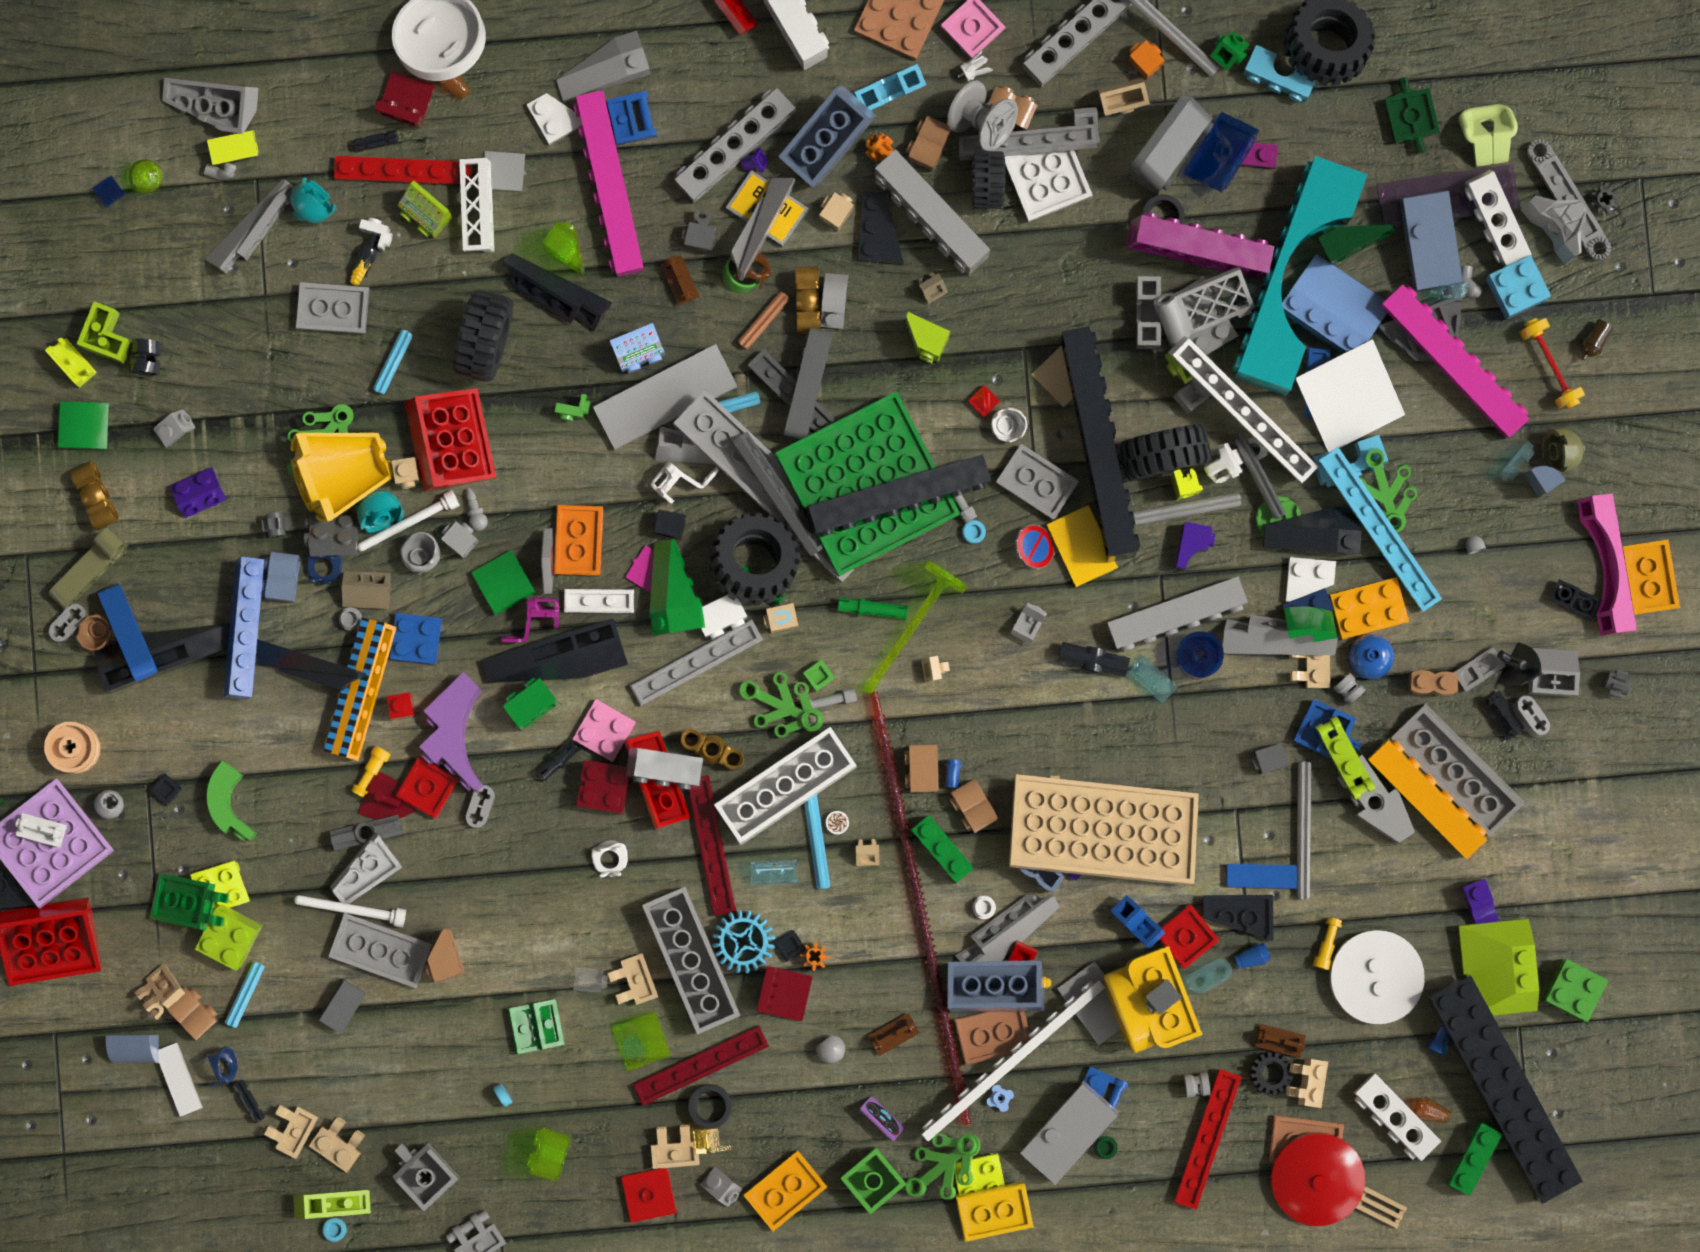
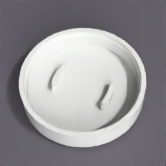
(438, 37)
(1376, 977)

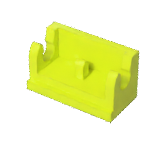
(233, 147)
(71, 362)
(1185, 486)

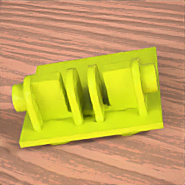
(227, 881)
(985, 1172)

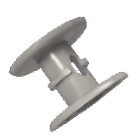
(993, 121)

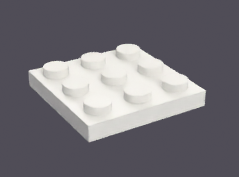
(1047, 181)

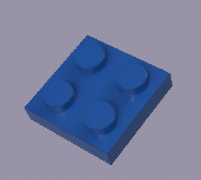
(416, 639)

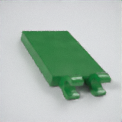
(186, 902)

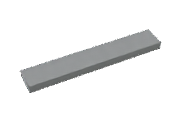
(1036, 141)
(696, 662)

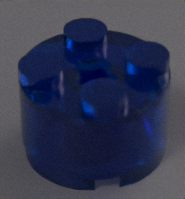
(1199, 668)

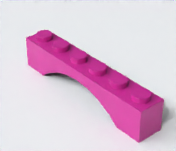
(1616, 609)

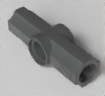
(351, 836)

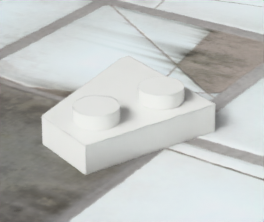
(553, 118)
(1308, 577)

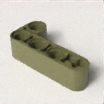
(89, 568)

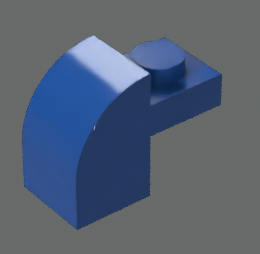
(1137, 922)

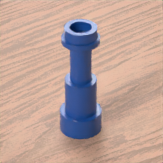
(1440, 1042)

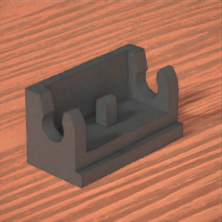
(341, 1006)

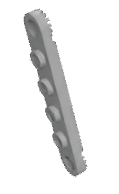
(1563, 188)

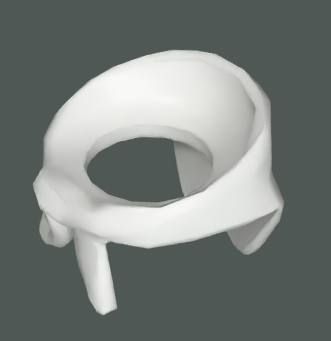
(609, 845)

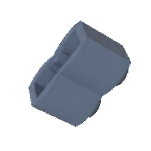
(282, 577)
(1045, 879)

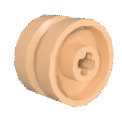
(58, 747)

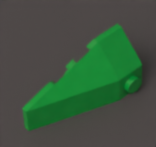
(672, 598)

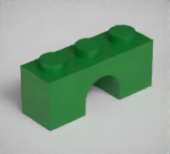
(942, 849)
(1471, 1166)

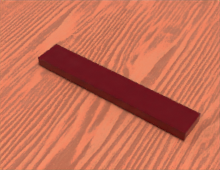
(712, 847)
(701, 1065)

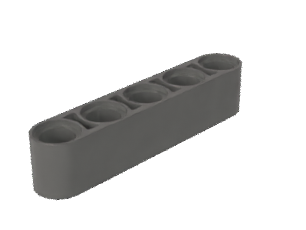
(808, 384)

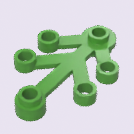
(330, 428)
(1385, 494)
(785, 706)
(947, 1164)

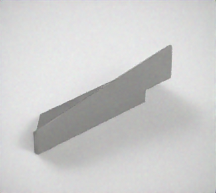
(760, 224)
(252, 229)
(676, 447)
(1270, 636)
(1016, 923)

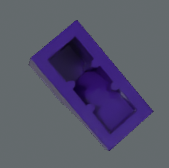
(1193, 540)
(1479, 902)

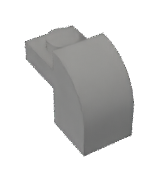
(834, 300)

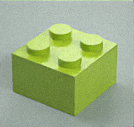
(232, 941)

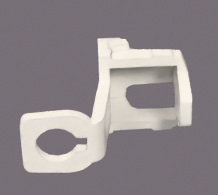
(1230, 461)
(673, 475)

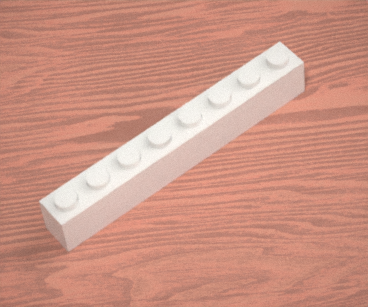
(1243, 409)

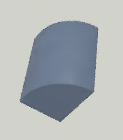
(1544, 479)
(133, 1048)

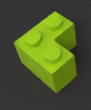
(98, 334)

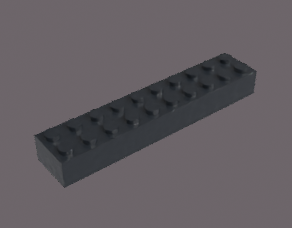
(1098, 444)
(1504, 1088)

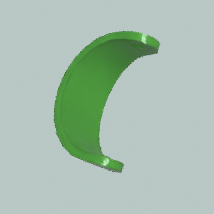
(731, 284)

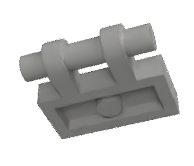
(487, 1240)

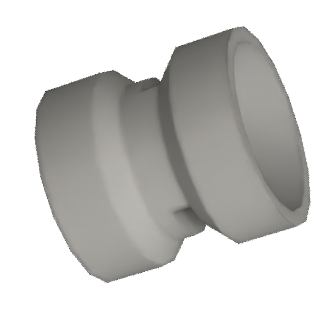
(1345, 685)
(1191, 1085)

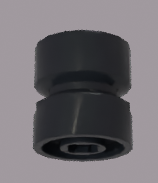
(145, 357)

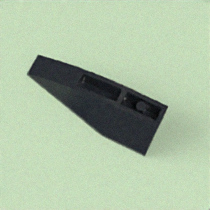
(169, 652)
(564, 656)

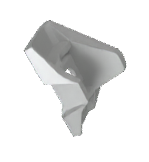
(1560, 221)

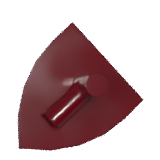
(382, 799)

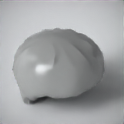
(420, 552)

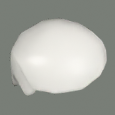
(1009, 424)

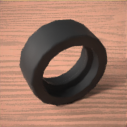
(1165, 199)
(709, 1124)

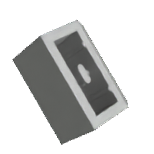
(1559, 674)

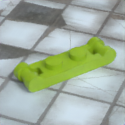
(1345, 757)

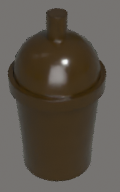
(1595, 339)

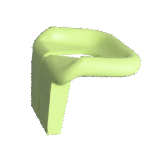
(1489, 146)

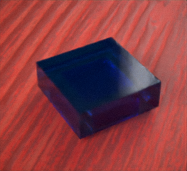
(109, 191)

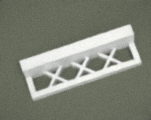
(485, 205)

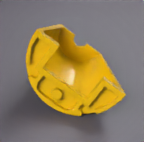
(338, 469)

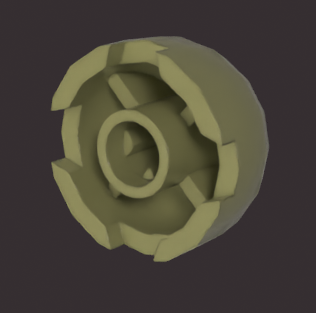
(1562, 449)

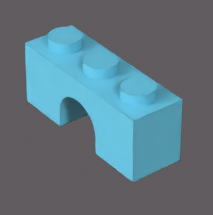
(1261, 69)
(891, 87)
(1360, 465)

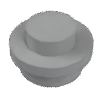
(350, 618)

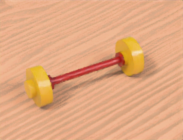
(1569, 397)

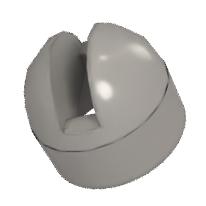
(1475, 544)

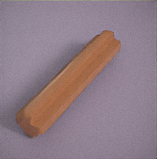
(763, 320)

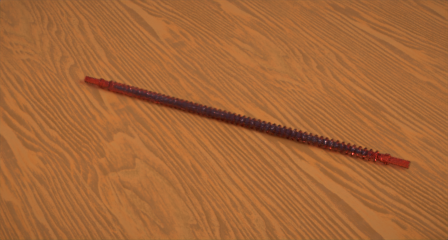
(879, 719)

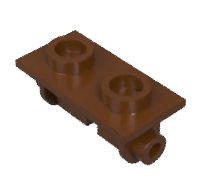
(679, 280)
(893, 1034)
(1280, 1040)

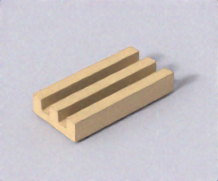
(1399, 1215)

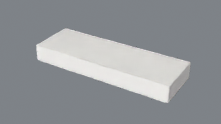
(598, 601)
(179, 1080)

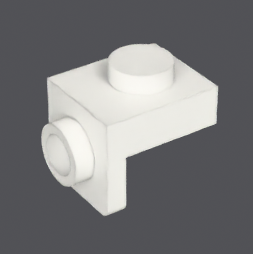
(374, 226)

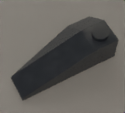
(1324, 531)

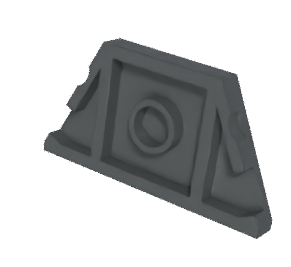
(1446, 310)

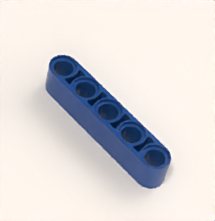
(127, 632)

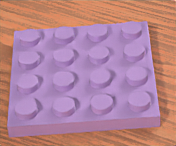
(45, 868)

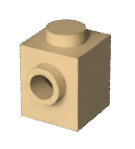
(836, 210)
(406, 472)

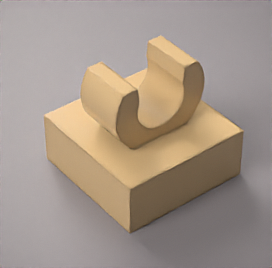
(932, 669)
(867, 854)

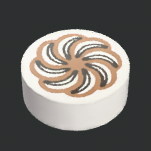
(837, 822)

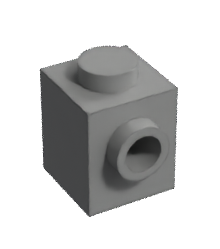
(459, 538)

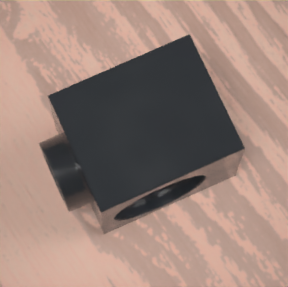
(669, 524)

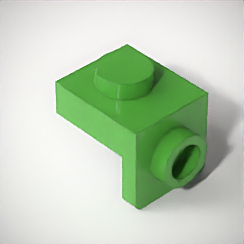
(569, 412)

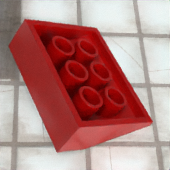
(450, 439)
(49, 942)

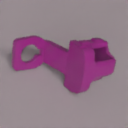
(536, 610)

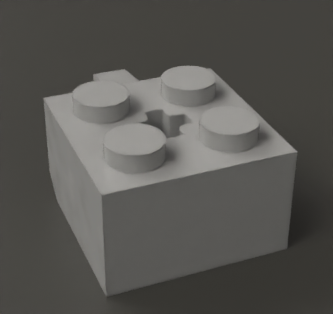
(425, 1161)

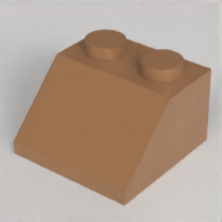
(444, 958)

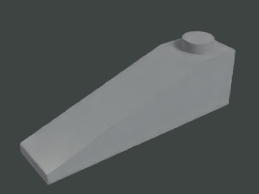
(609, 66)
(219, 104)

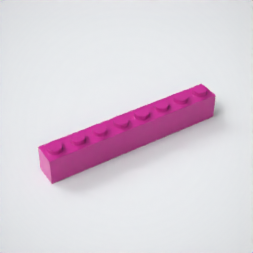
(610, 184)
(1454, 361)

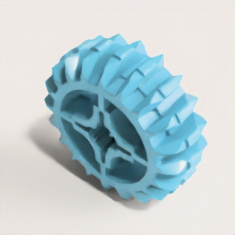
(760, 950)

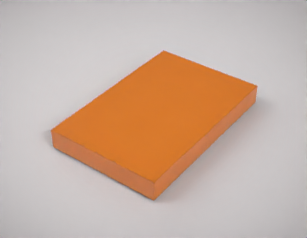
(578, 540)

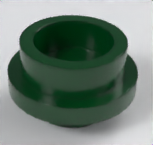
(1105, 1147)

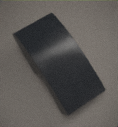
(1575, 600)

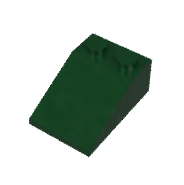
(1348, 240)

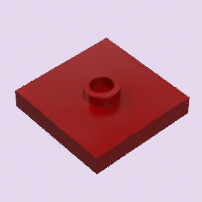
(427, 787)
(1188, 936)
(649, 1194)

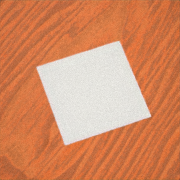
(1350, 396)

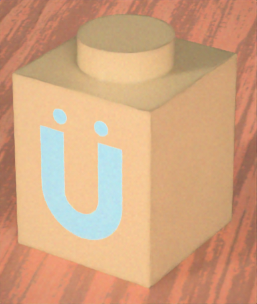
(781, 618)

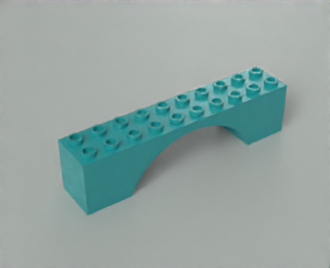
(1271, 347)

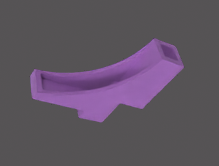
(447, 743)

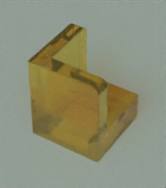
(708, 1141)

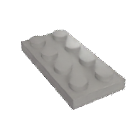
(380, 950)

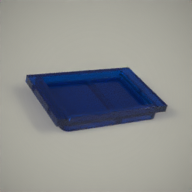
(1222, 152)

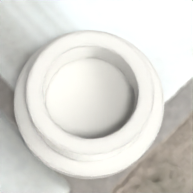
(984, 907)

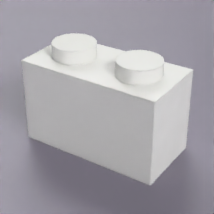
(722, 615)

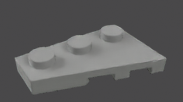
(366, 870)

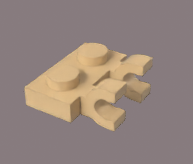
(1317, 671)
(638, 978)
(164, 986)
(1312, 1082)
(297, 1131)
(335, 1148)
(674, 1154)

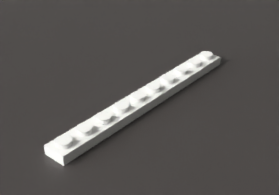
(1019, 1052)

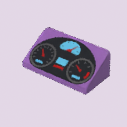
(882, 1118)

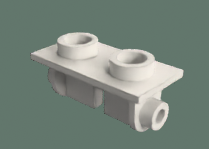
(40, 830)

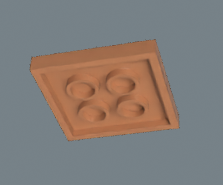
(899, 23)

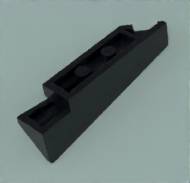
(556, 293)
(306, 666)

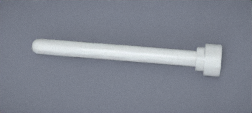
(447, 502)
(395, 917)

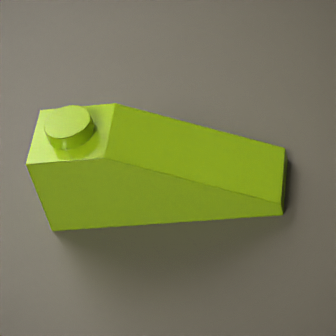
(331, 1204)

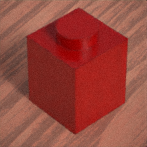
(401, 706)

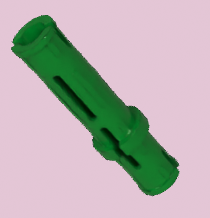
(878, 609)

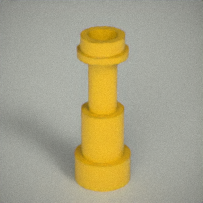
(373, 766)
(1326, 949)

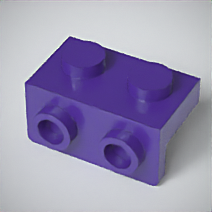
(198, 492)

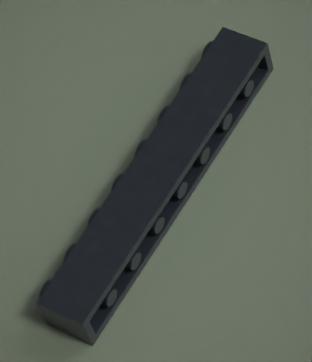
(897, 495)

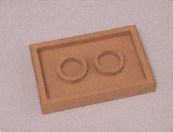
(991, 1034)
(1288, 1128)

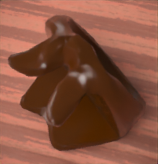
(762, 260)

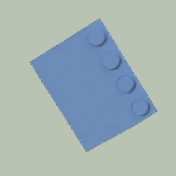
(1334, 306)

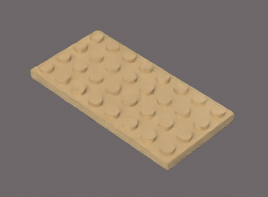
(1104, 830)

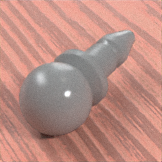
(477, 520)

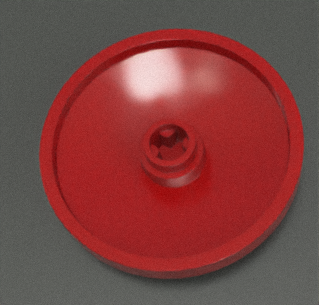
(1317, 1179)

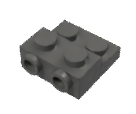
(332, 537)

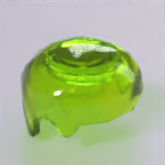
(145, 176)

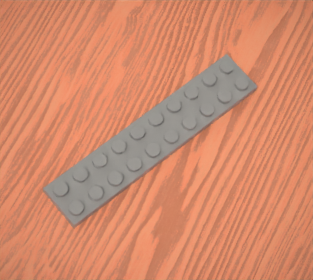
(713, 432)

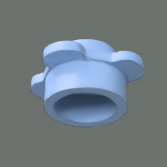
(1006, 1095)

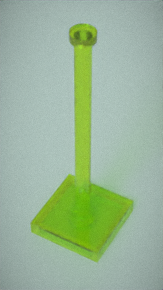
(944, 580)

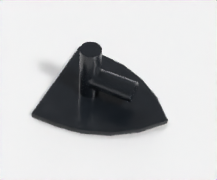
(1521, 666)

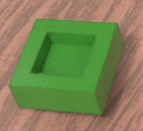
(819, 675)

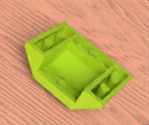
(1502, 964)

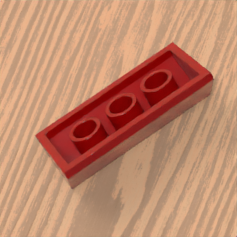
(663, 802)

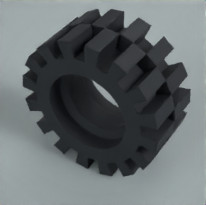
(1258, 1066)

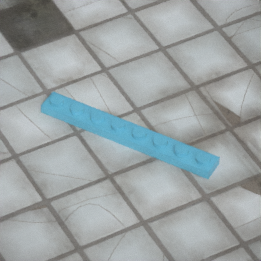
(1379, 529)

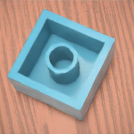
(1518, 287)

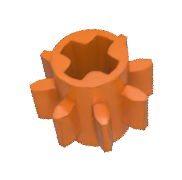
(879, 146)
(815, 949)

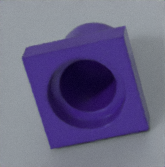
(757, 160)

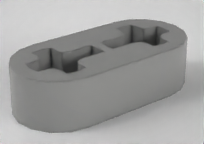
(64, 619)
(1531, 716)
(486, 808)

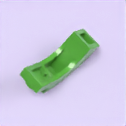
(219, 801)

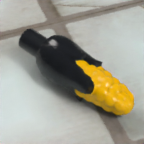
(364, 260)

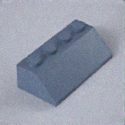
(995, 986)

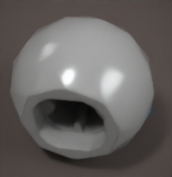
(109, 804)
(831, 1049)

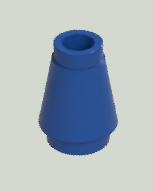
(1253, 956)

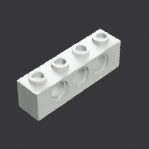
(1517, 248)
(1426, 1139)

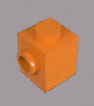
(1146, 58)

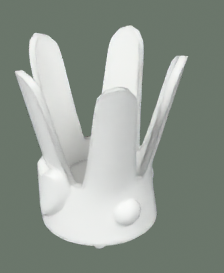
(969, 68)

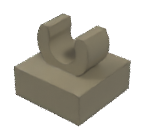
(933, 288)

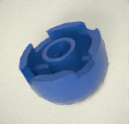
(1376, 665)

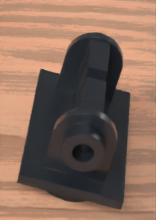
(1502, 715)

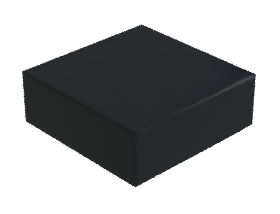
(166, 789)
(790, 946)

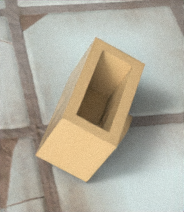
(1123, 97)

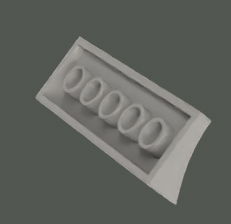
(663, 397)
(1458, 769)

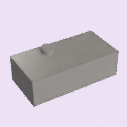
(1069, 1132)

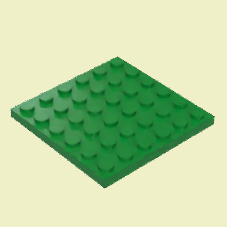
(857, 454)

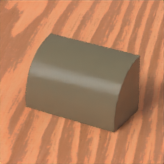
(366, 589)

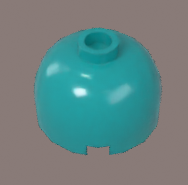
(311, 202)
(379, 510)

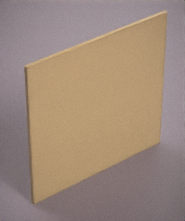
(1054, 377)

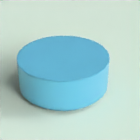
(974, 532)
(502, 1095)
(334, 1229)

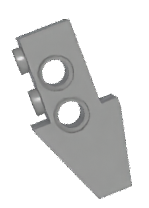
(1390, 816)

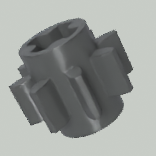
(1606, 194)
(275, 524)
(1617, 683)

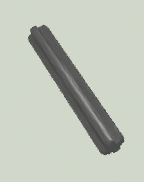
(1259, 476)

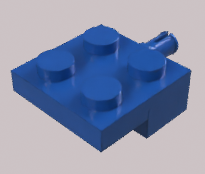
(1321, 713)

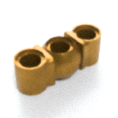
(807, 299)
(94, 495)
(724, 749)

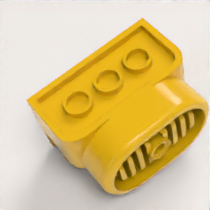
(1126, 992)

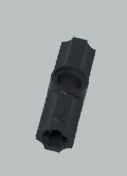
(1093, 659)

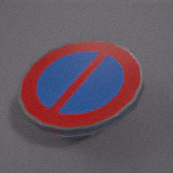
(1034, 546)

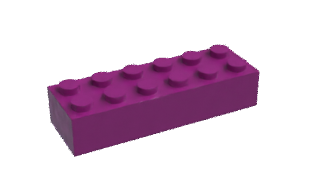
(1199, 246)

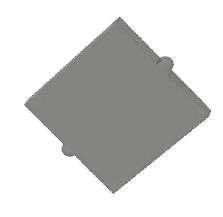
(506, 170)

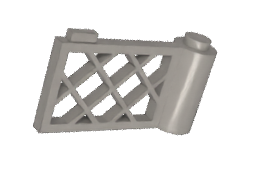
(1177, 321)

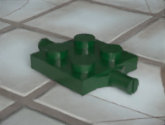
(1412, 115)

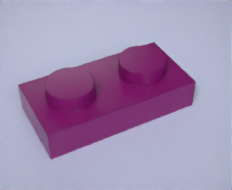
(1262, 156)

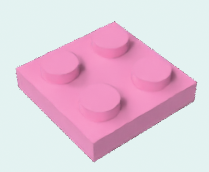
(973, 27)
(604, 730)

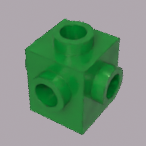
(1230, 50)

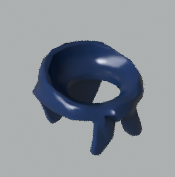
(336, 561)
(229, 1057)

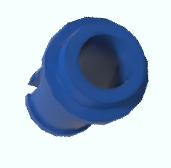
(952, 773)

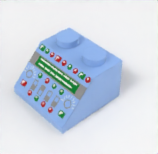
(638, 348)

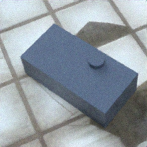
(827, 136)
(1430, 239)

